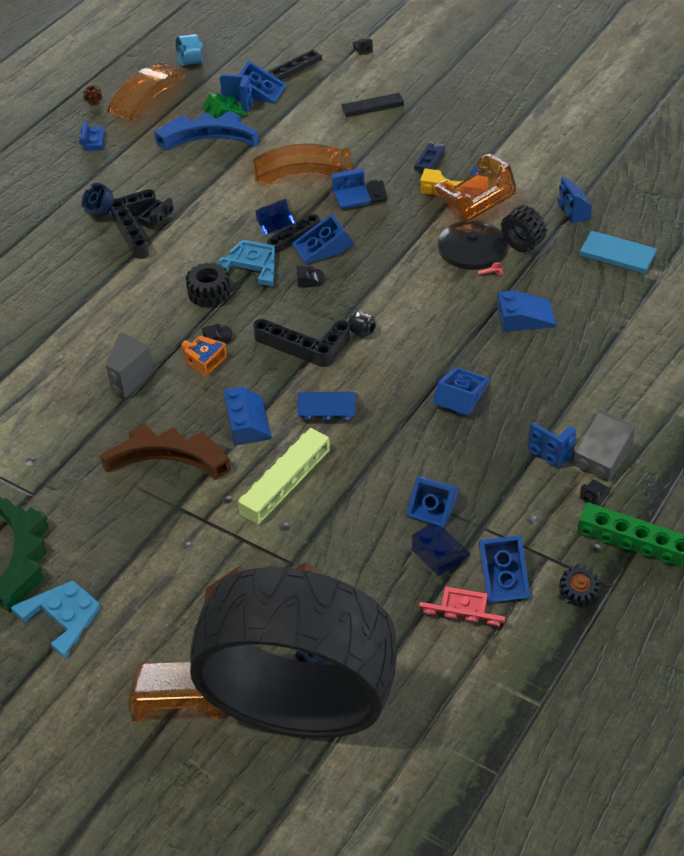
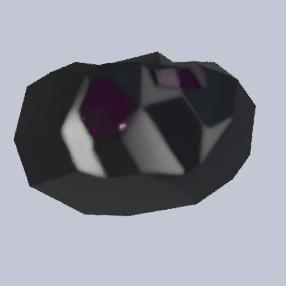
(309, 276)
(218, 332)

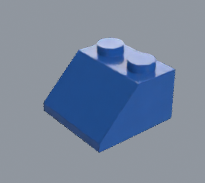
(432, 501)

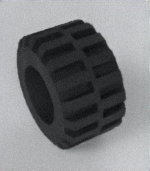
(523, 228)
(208, 284)

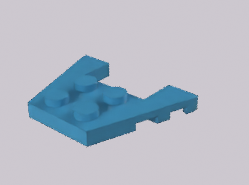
(254, 257)
(68, 607)

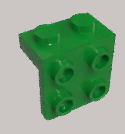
(217, 105)

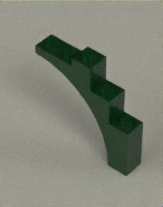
(23, 569)

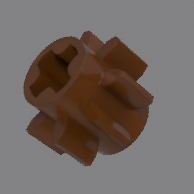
(92, 94)

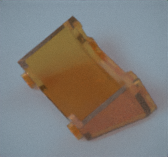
(481, 191)
(165, 688)

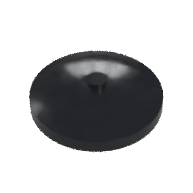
(471, 245)

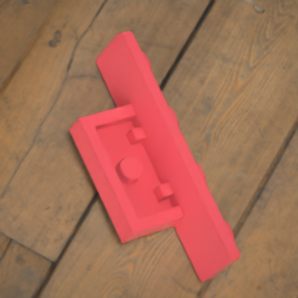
(465, 604)

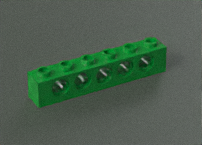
(632, 534)

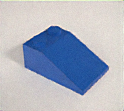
(264, 85)
(323, 240)
(523, 311)
(460, 391)
(504, 569)

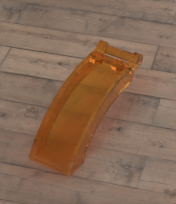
(142, 88)
(300, 159)

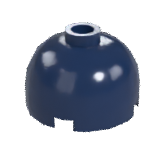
(97, 199)

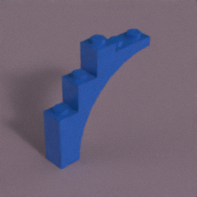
(184, 130)

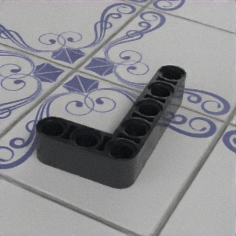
(123, 214)
(299, 345)

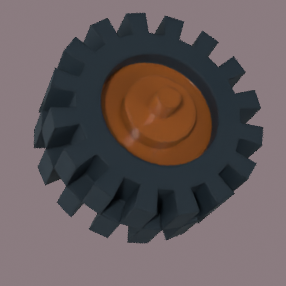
(579, 585)

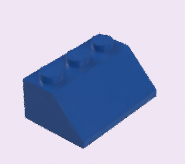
(326, 404)
(246, 416)

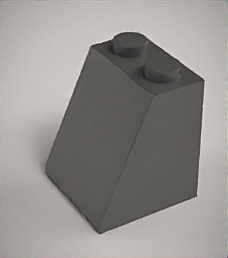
(128, 365)
(605, 446)

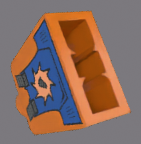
(204, 354)

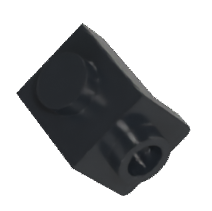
(376, 191)

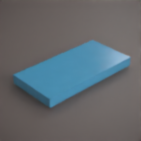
(618, 252)

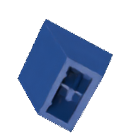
(573, 201)

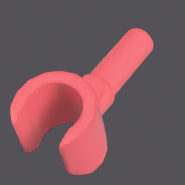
(496, 268)

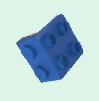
(237, 87)
(350, 188)
(552, 448)

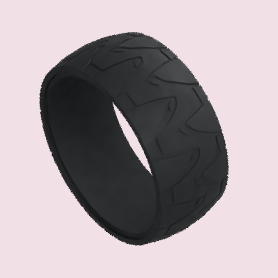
(301, 614)

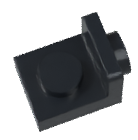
(363, 46)
(594, 492)

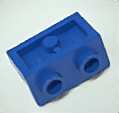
(91, 137)

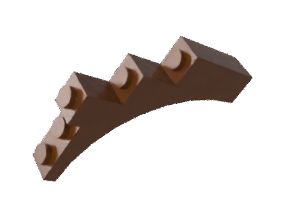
(170, 445)

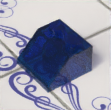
(275, 216)
(438, 548)

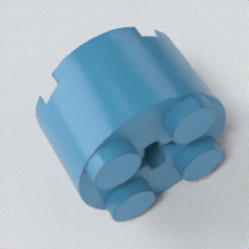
(189, 49)

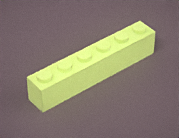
(283, 476)

